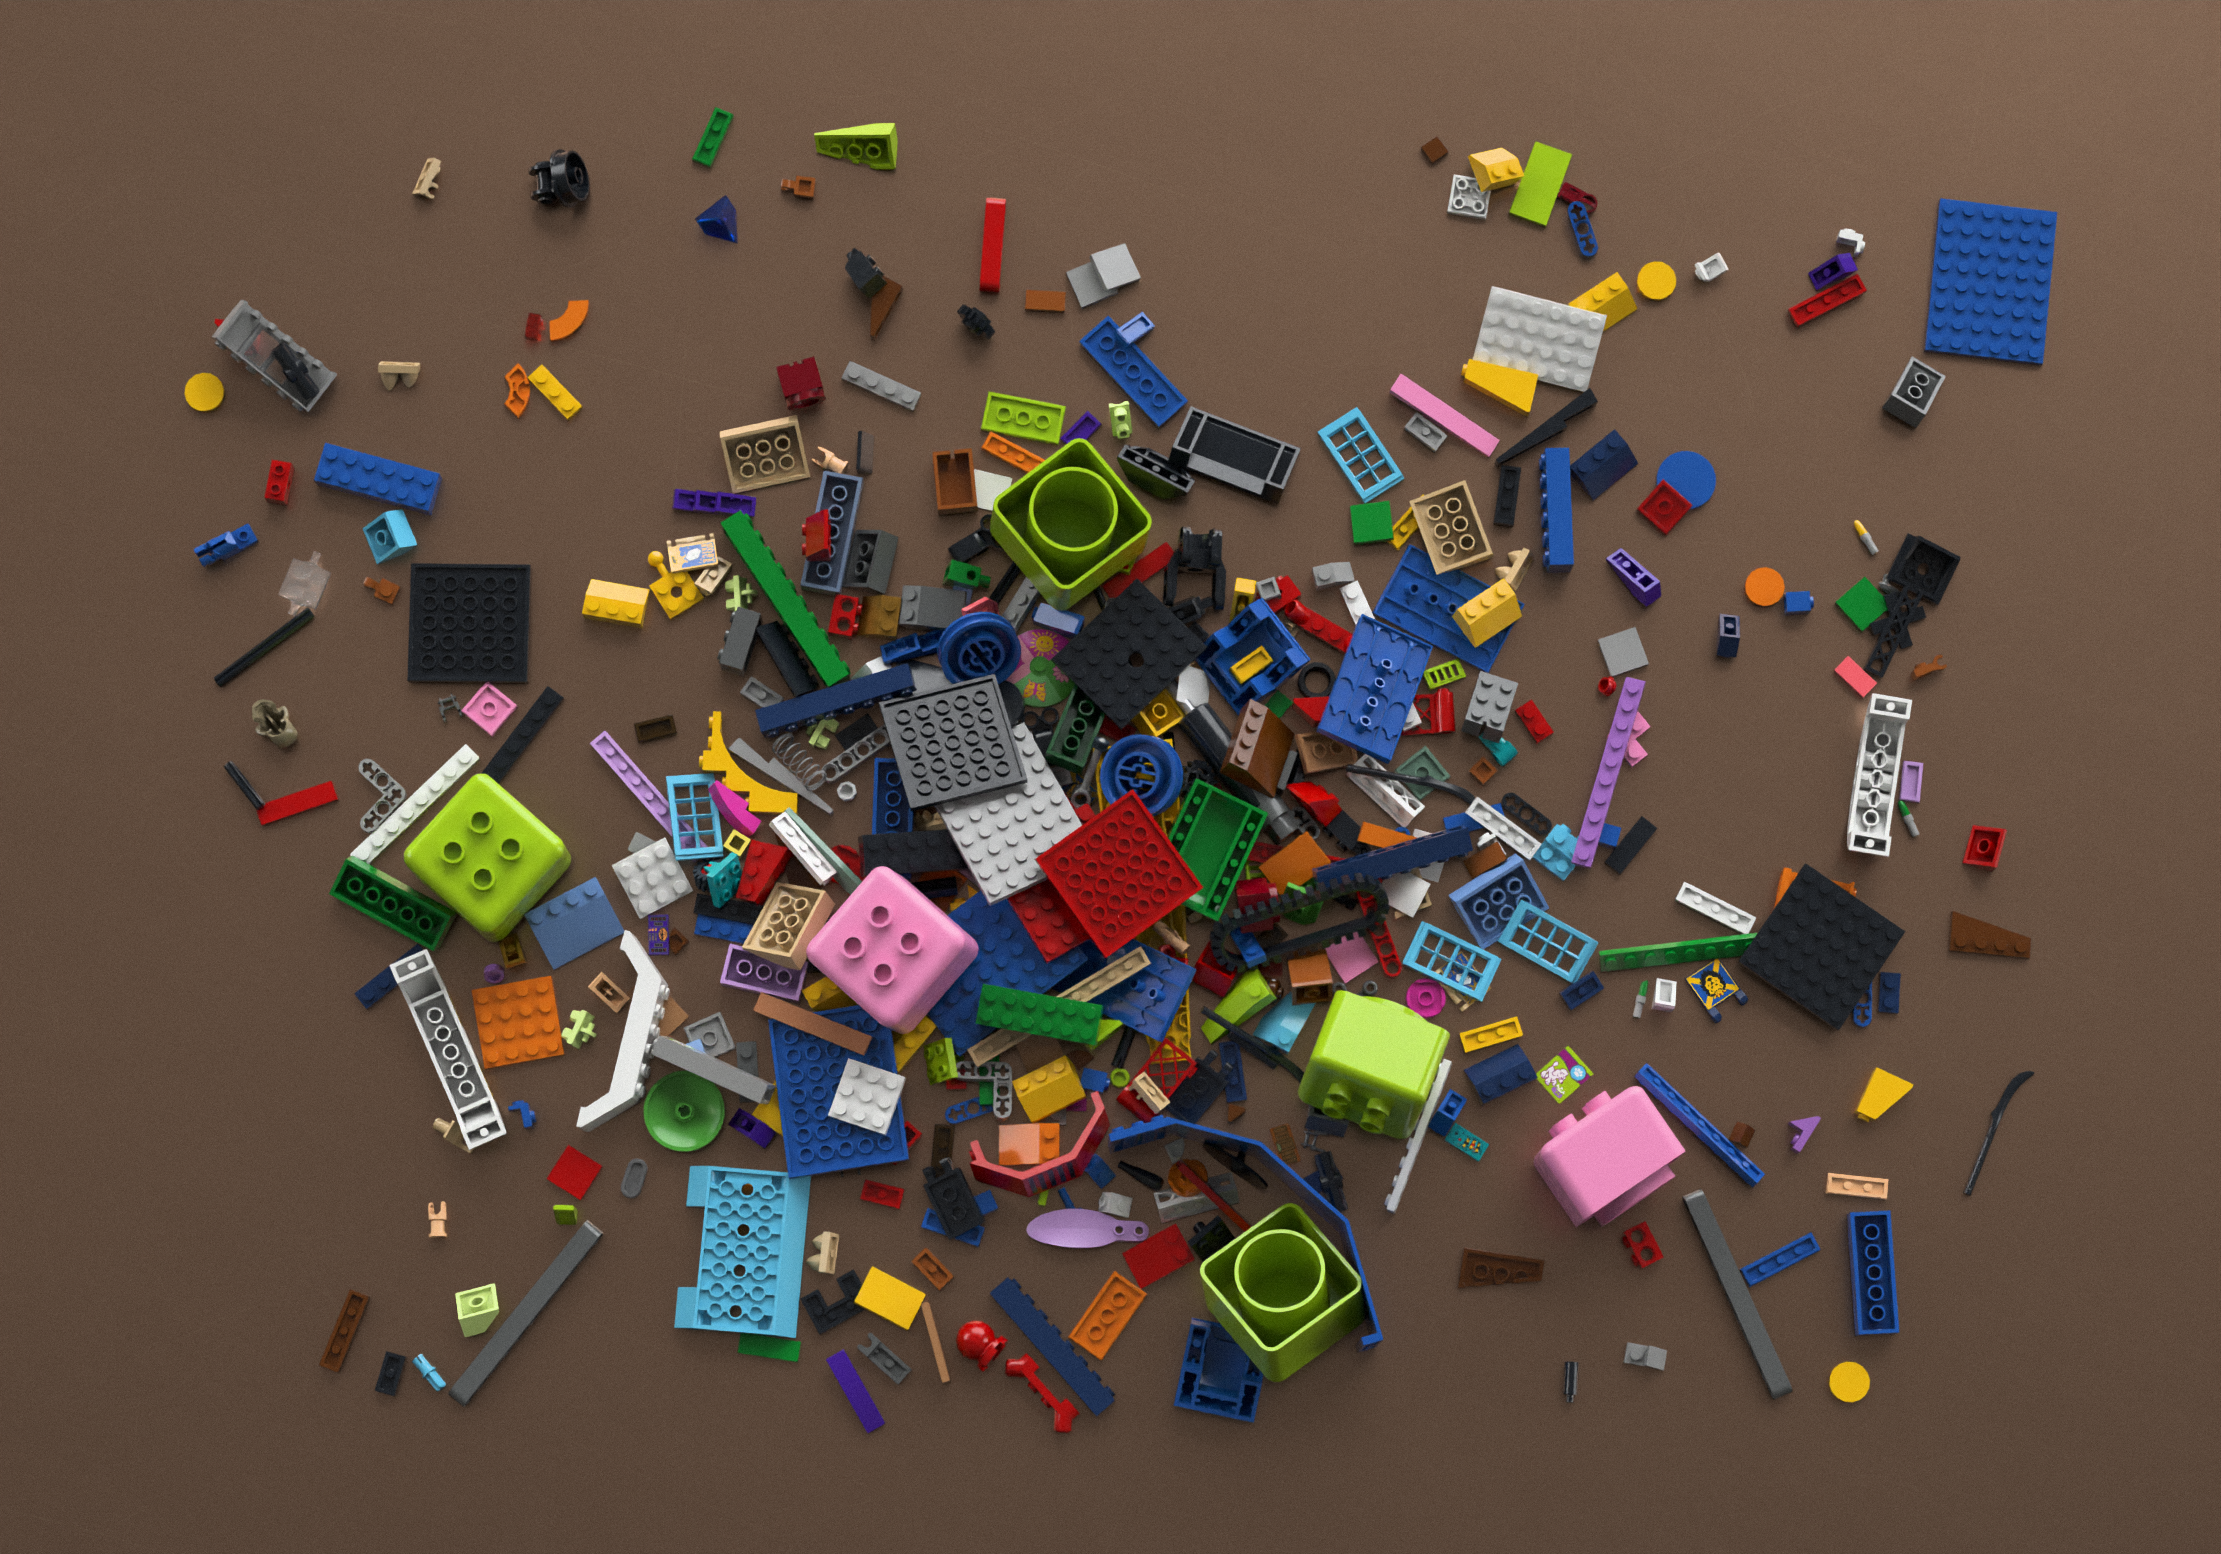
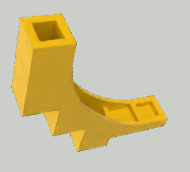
(718, 761)

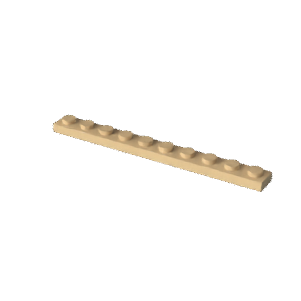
(1083, 991)

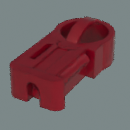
(1571, 193)

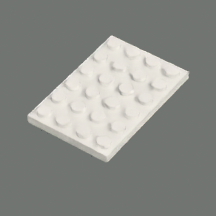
(1540, 338)

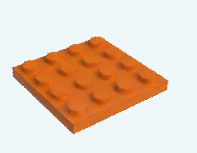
(518, 1022)

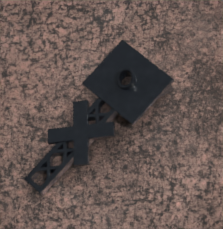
(1939, 566)

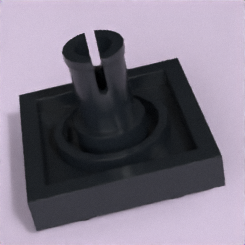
(1210, 1238)

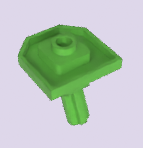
(1306, 914)

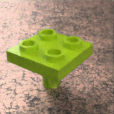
(941, 1061)

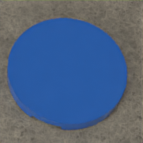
(1689, 475)

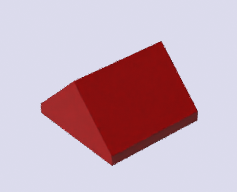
(1984, 847)

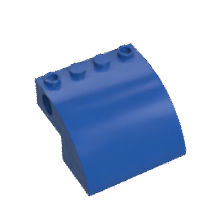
(1244, 634)
(1217, 1374)

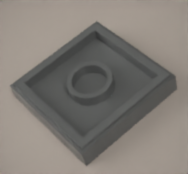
(1286, 772)

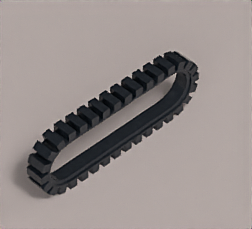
(1299, 901)

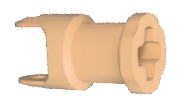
(832, 462)
(437, 1221)

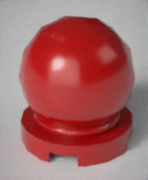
(978, 1342)

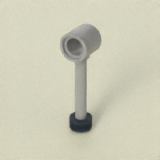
(1100, 744)

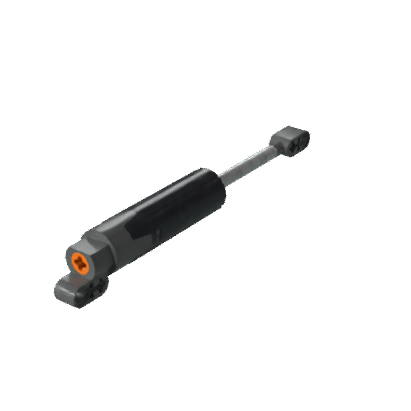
(1212, 740)

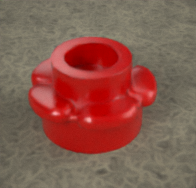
(1607, 686)

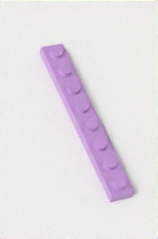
(641, 787)

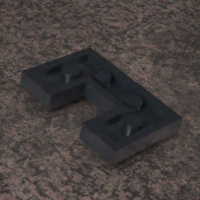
(826, 1316)

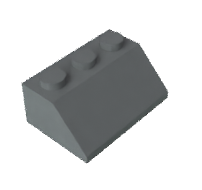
(870, 561)

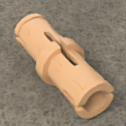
(1171, 937)

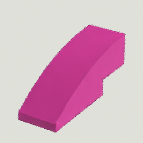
(733, 809)

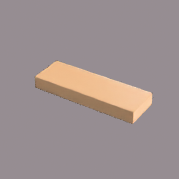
(1857, 1186)

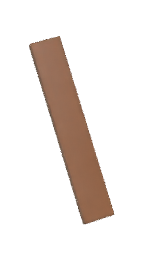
(812, 1024)

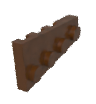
(797, 873)
(1983, 938)
(1491, 1268)

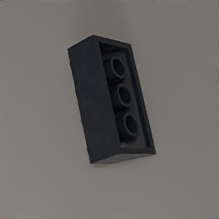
(786, 658)

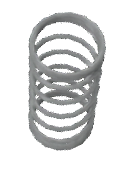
(787, 748)

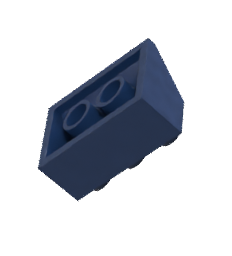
(1603, 465)
(1500, 1074)

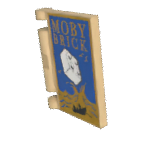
(692, 553)
(1455, 974)

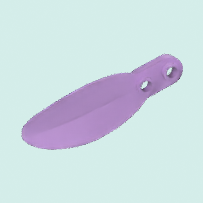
(1083, 1229)

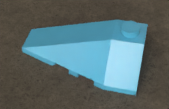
(1283, 1024)

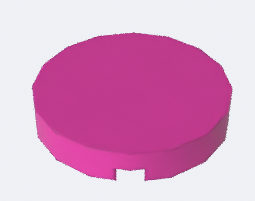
(1426, 998)

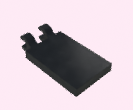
(1199, 1091)
(952, 1199)

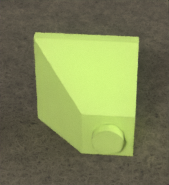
(477, 1309)

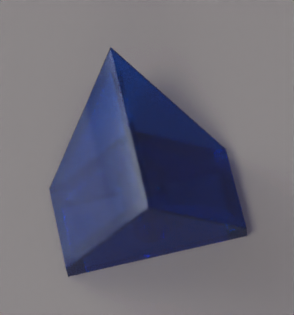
(720, 220)

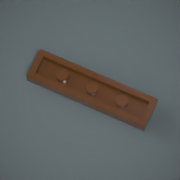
(344, 1330)

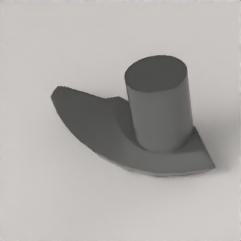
(1887, 588)

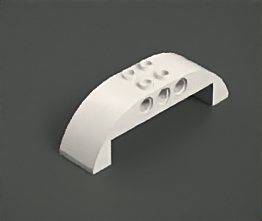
(1877, 775)

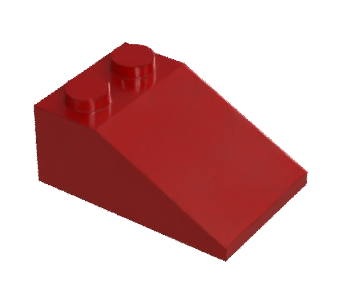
(817, 537)
(1158, 1256)

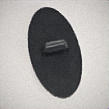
(1235, 1164)

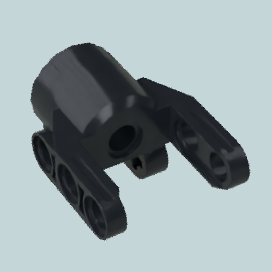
(1197, 555)

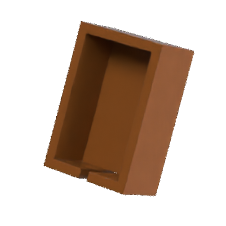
(955, 481)

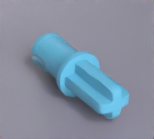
(429, 1373)

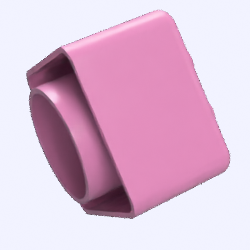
(892, 950)
(1608, 1156)

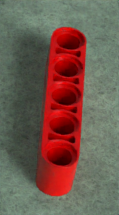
(992, 245)
(1379, 941)

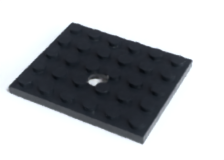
(1100, 654)

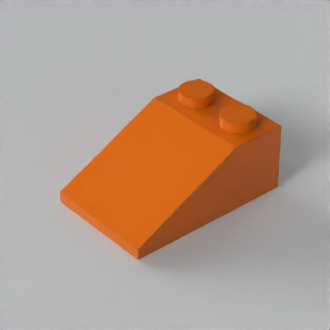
(1028, 1144)

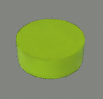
(1119, 1078)

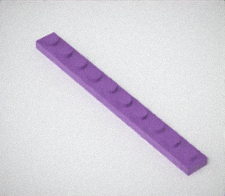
(1608, 772)

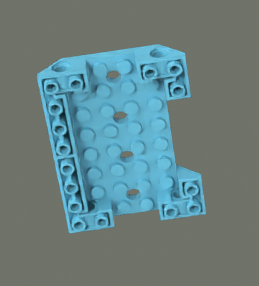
(769, 1251)

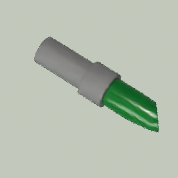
(1908, 818)
(1640, 999)

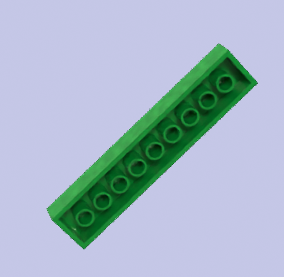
(783, 598)

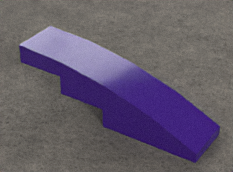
(713, 503)
(855, 1391)

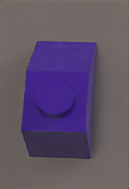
(1833, 270)
(752, 1128)

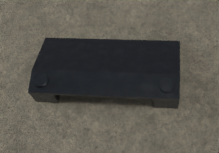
(1234, 455)

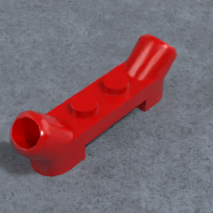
(1318, 626)
(1064, 1411)

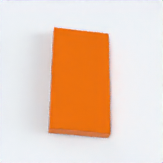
(1107, 1315)

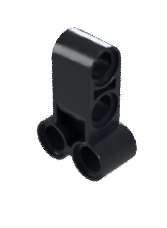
(974, 544)
(1042, 729)

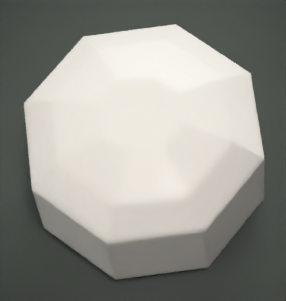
(846, 791)

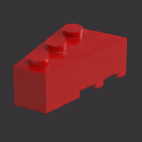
(761, 870)

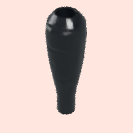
(1143, 1176)

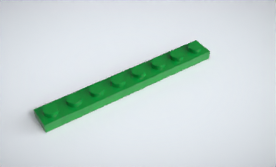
(1674, 952)

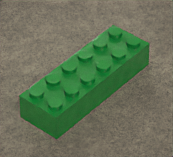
(393, 903)
(1039, 1014)

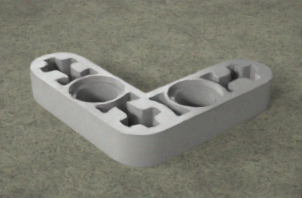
(387, 791)
(999, 1081)

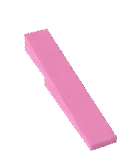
(1443, 415)

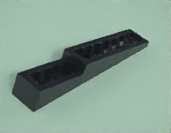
(1550, 428)

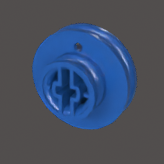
(997, 645)
(1128, 758)

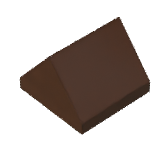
(1235, 1112)
(1742, 1134)

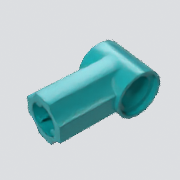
(1502, 751)

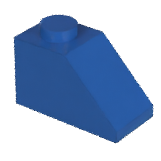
(1447, 1112)

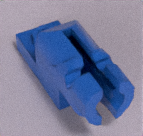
(226, 545)

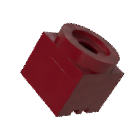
(801, 384)
(1254, 891)

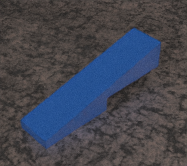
(911, 646)

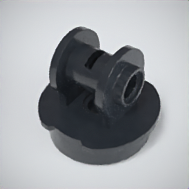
(561, 179)

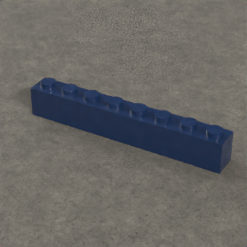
(835, 700)
(1399, 857)
(1052, 1347)

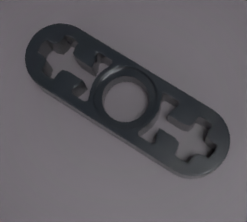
(1517, 801)

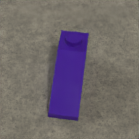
(1635, 577)

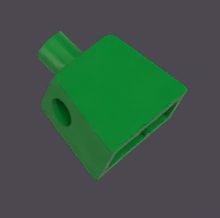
(957, 572)

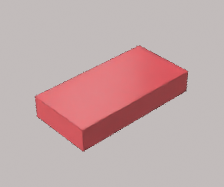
(1855, 676)

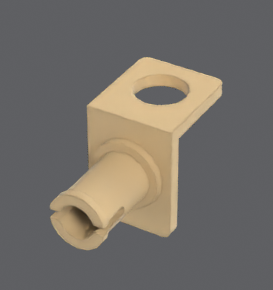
(451, 1132)

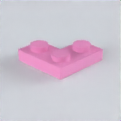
(1634, 751)

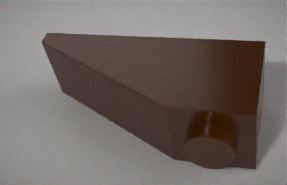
(882, 305)

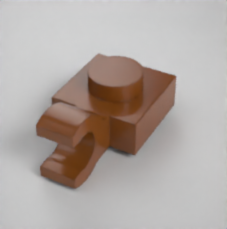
(802, 187)
(384, 590)
(1923, 670)

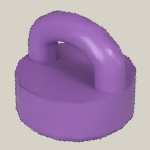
(494, 973)

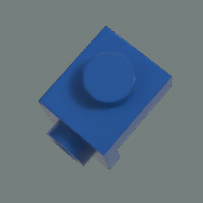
(527, 1115)
(1099, 1171)

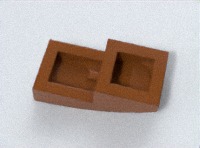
(1485, 860)

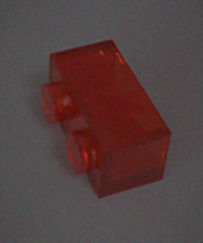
(533, 327)
(1272, 970)

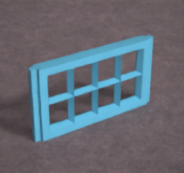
(1340, 424)
(693, 853)
(1515, 923)
(1485, 978)

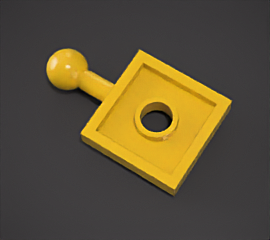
(663, 587)

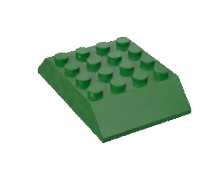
(1214, 839)

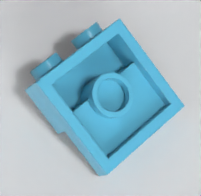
(1557, 851)

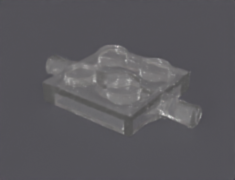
(304, 583)

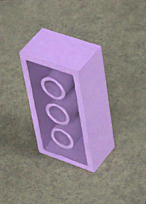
(758, 975)

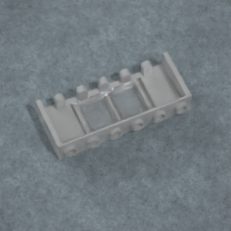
(251, 341)

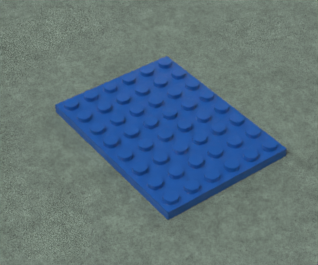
(1990, 281)
(1003, 960)
(807, 1082)

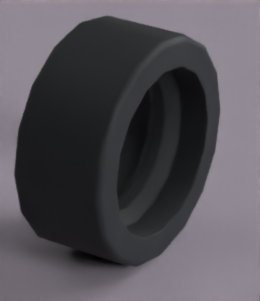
(1312, 667)

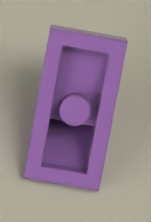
(1806, 1127)

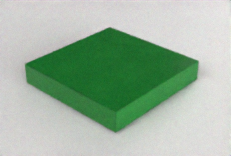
(1372, 522)
(1862, 604)

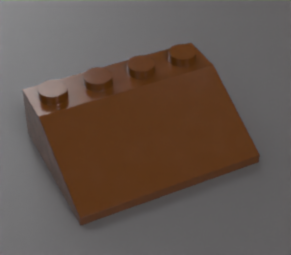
(1258, 749)

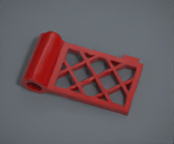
(1441, 713)
(1138, 1106)

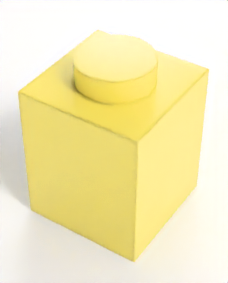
(737, 844)

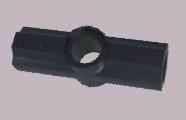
(295, 370)
(1331, 1180)

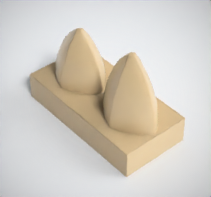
(390, 371)
(1521, 563)
(826, 1261)

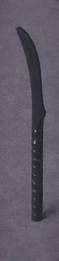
(1427, 781)
(1271, 1051)
(1996, 1116)

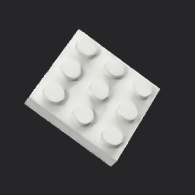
(652, 878)
(867, 1096)

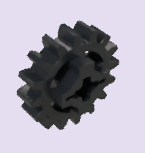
(976, 321)
(1191, 772)

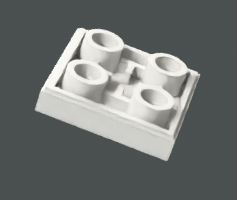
(1467, 198)

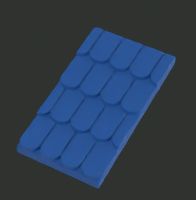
(1425, 603)
(1374, 688)
(1146, 998)

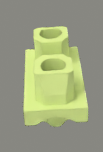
(1120, 420)
(742, 593)
(817, 738)
(582, 1029)

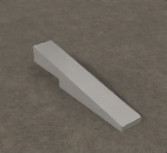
(778, 773)

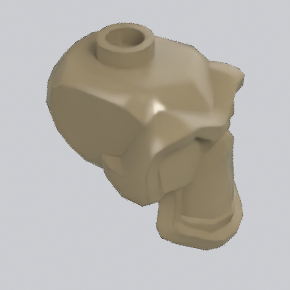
(274, 723)

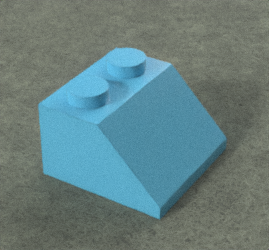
(389, 536)

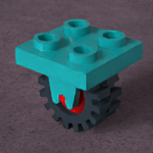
(719, 877)

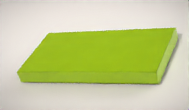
(1540, 184)
(1023, 418)

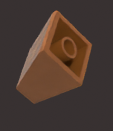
(1309, 977)

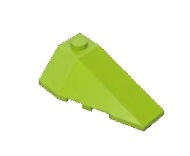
(865, 144)
(1242, 1001)

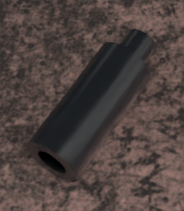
(1570, 1382)

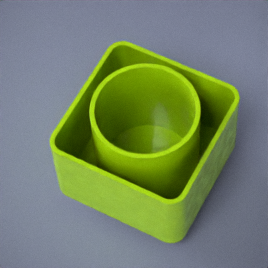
(1070, 524)
(487, 857)
(1373, 1064)
(1283, 1292)

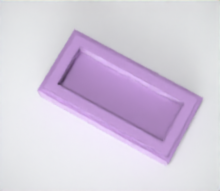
(1911, 781)

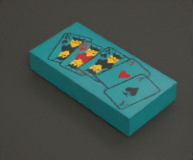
(1466, 1142)

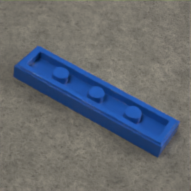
(1780, 1259)

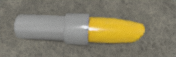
(1865, 537)

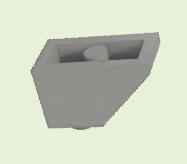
(1332, 575)

